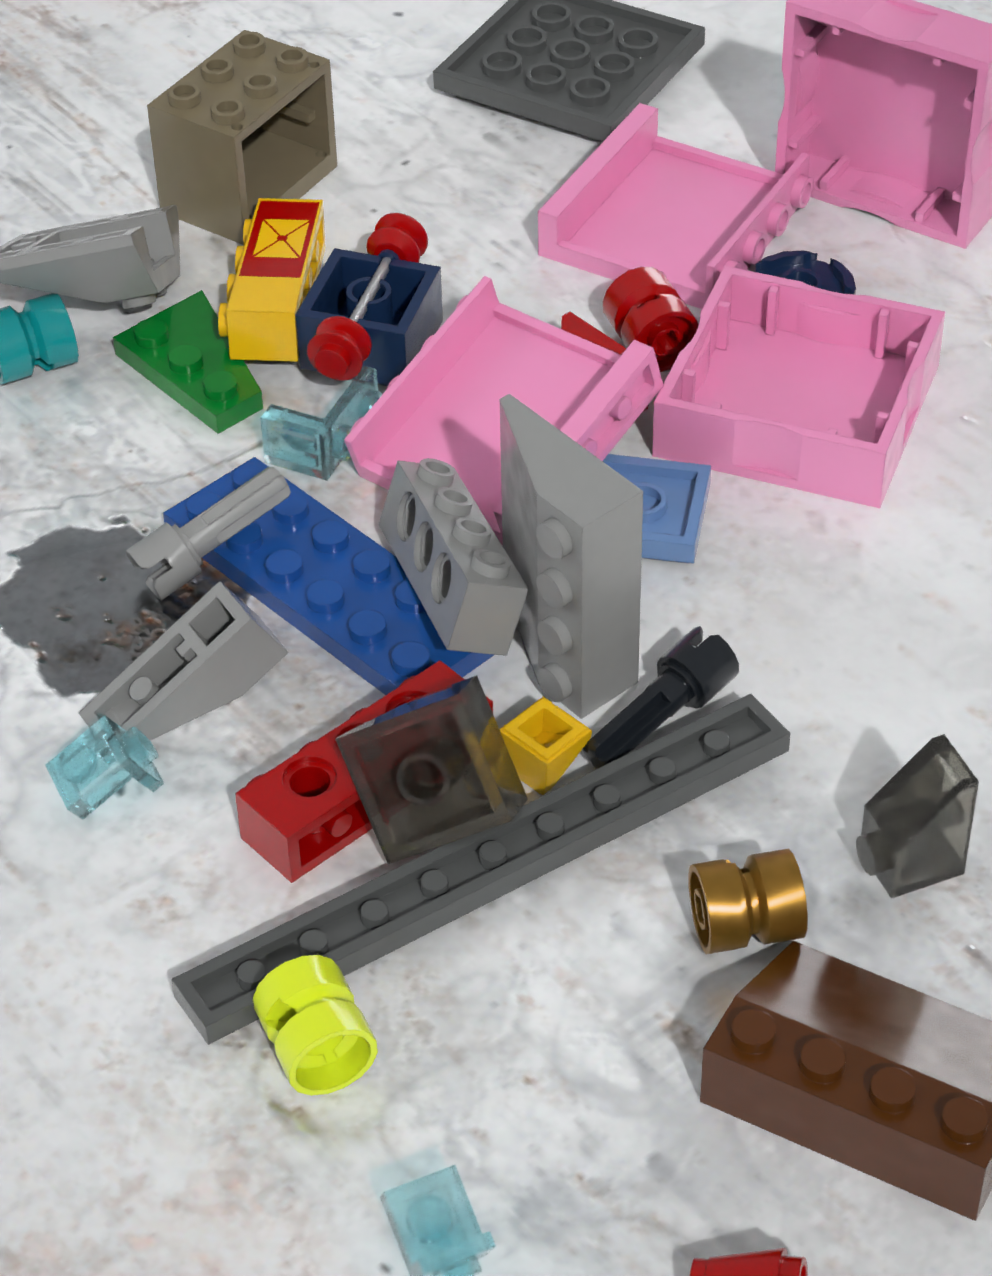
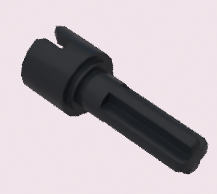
(686, 677)

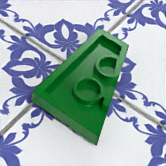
(192, 363)

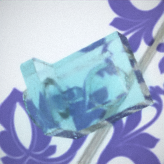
(102, 764)
(436, 1226)

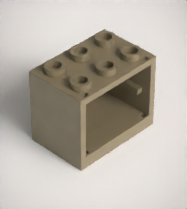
(243, 130)

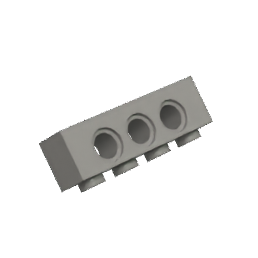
(452, 558)

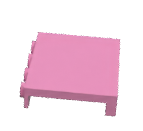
(668, 209)
(451, 392)

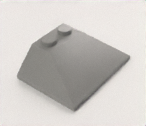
(99, 259)

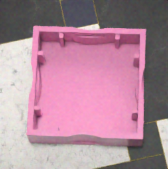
(891, 111)
(799, 386)

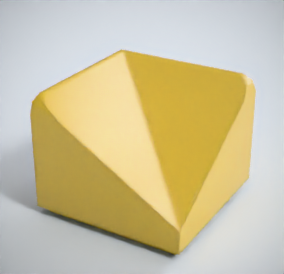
(544, 743)

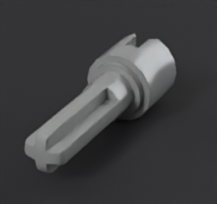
(183, 547)

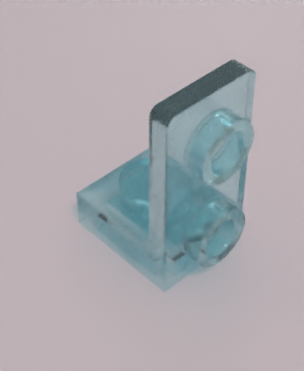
(314, 443)

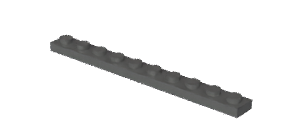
(489, 863)

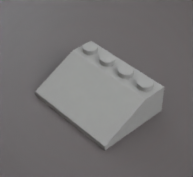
(579, 550)

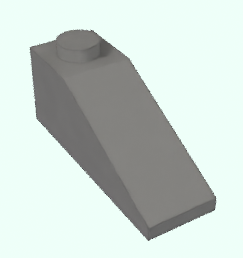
(191, 668)

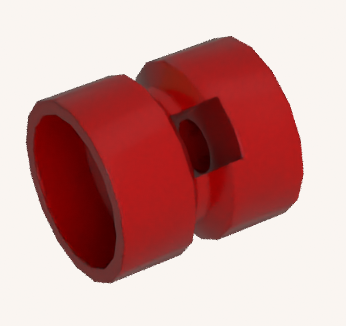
(649, 310)

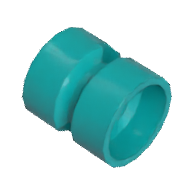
(35, 336)

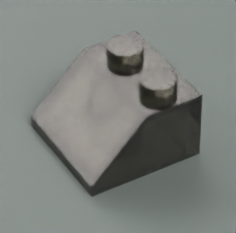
(433, 770)

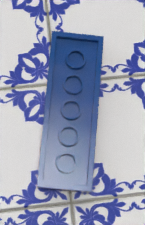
(328, 584)

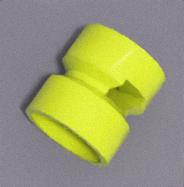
(314, 1025)

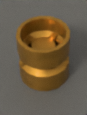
(758, 900)

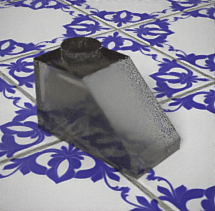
(920, 821)

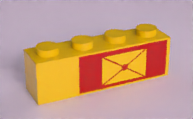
(272, 279)

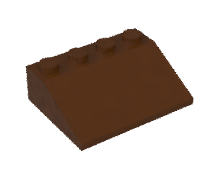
(860, 1075)

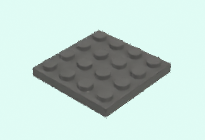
(570, 61)

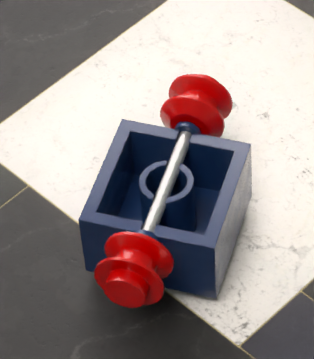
(372, 305)

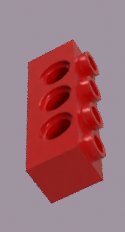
(309, 801)

